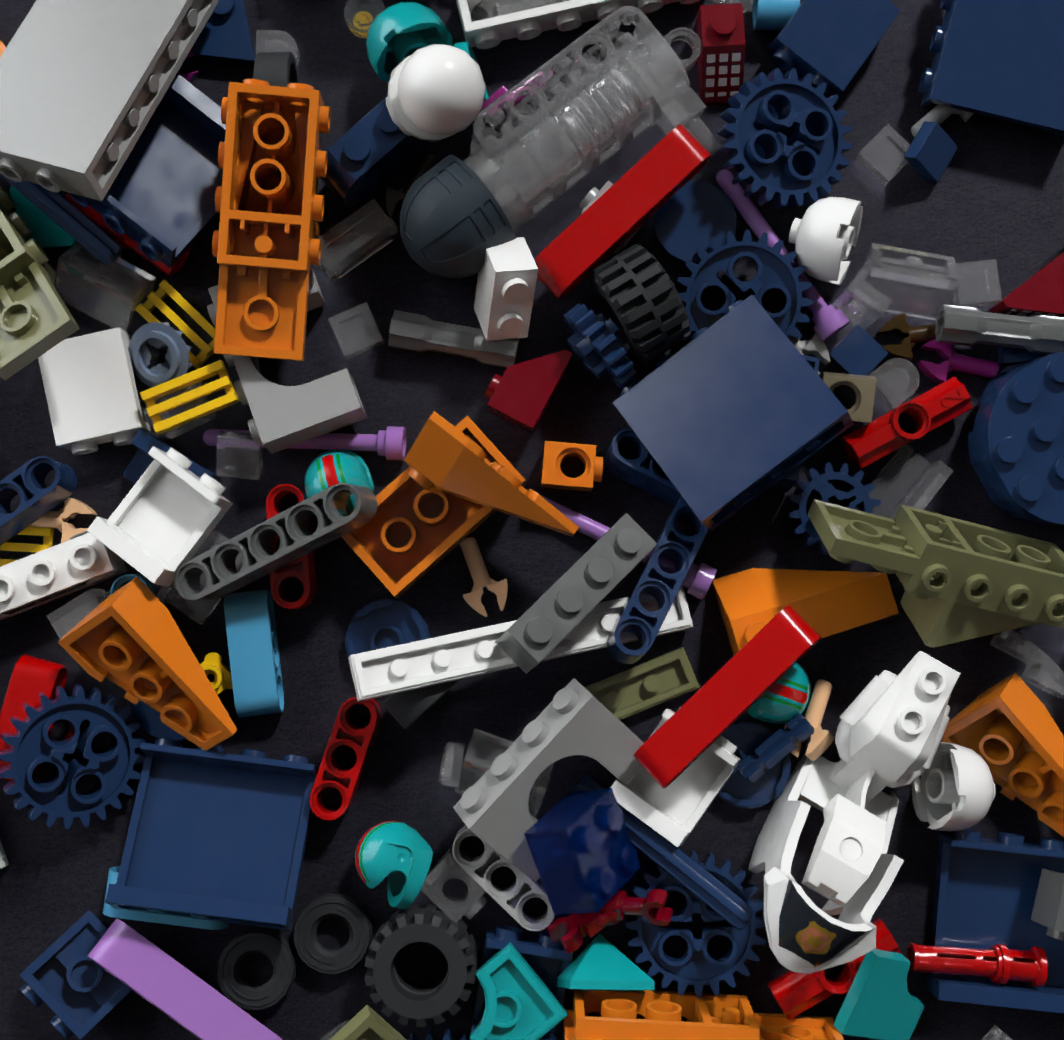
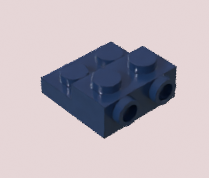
(73, 983)

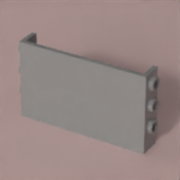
(86, 85)

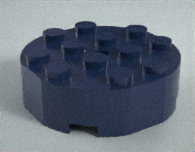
(1021, 441)

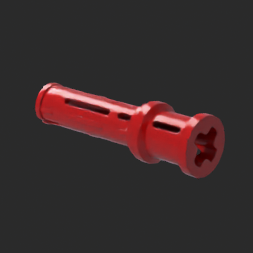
(996, 963)

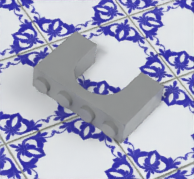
(293, 413)
(567, 727)

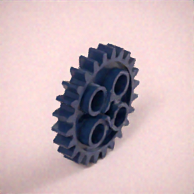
(784, 139)
(773, 272)
(33, 746)
(696, 964)

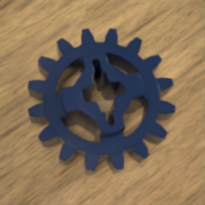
(599, 346)
(826, 492)

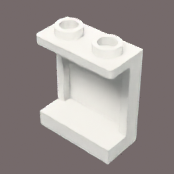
(92, 391)
(163, 517)
(680, 805)

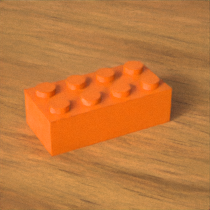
(419, 525)

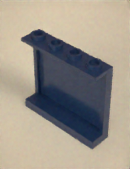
(1000, 61)
(169, 178)
(732, 412)
(216, 836)
(988, 899)

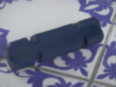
(775, 748)

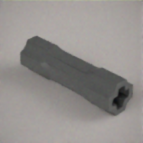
(971, 326)
(423, 334)

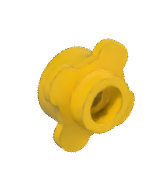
(213, 665)

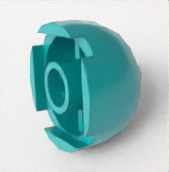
(401, 32)

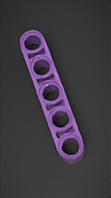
(173, 987)

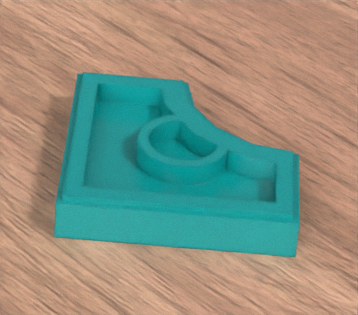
(515, 1000)
(879, 1000)

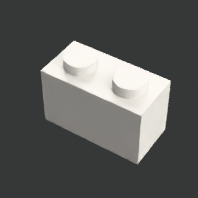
(506, 290)

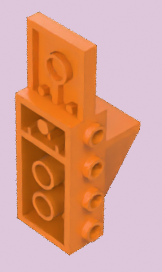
(268, 217)
(708, 1018)

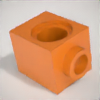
(553, 456)

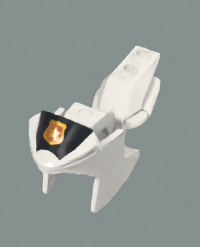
(882, 742)

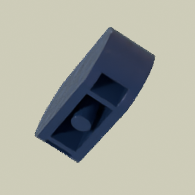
(368, 156)

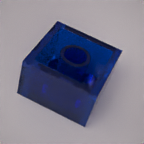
(582, 851)

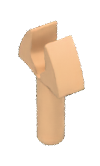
(60, 518)
(481, 578)
(821, 738)

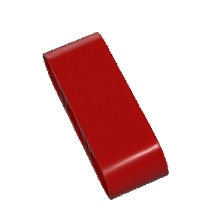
(301, 568)
(28, 679)
(334, 775)

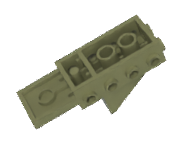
(30, 306)
(954, 572)

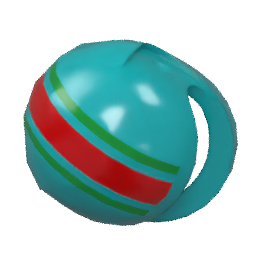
(335, 468)
(785, 698)
(399, 854)

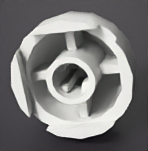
(826, 237)
(954, 789)

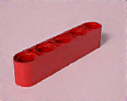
(620, 211)
(726, 696)

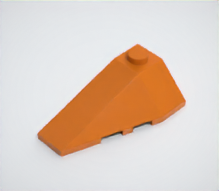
(460, 468)
(824, 599)
(145, 653)
(1018, 744)

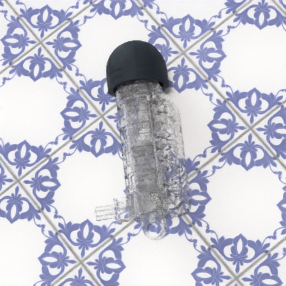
(517, 173)

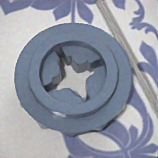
(145, 355)

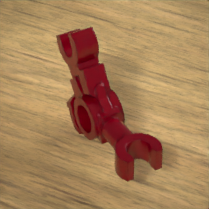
(578, 925)

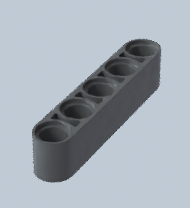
(256, 542)

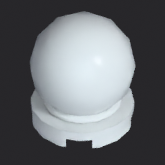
(435, 92)

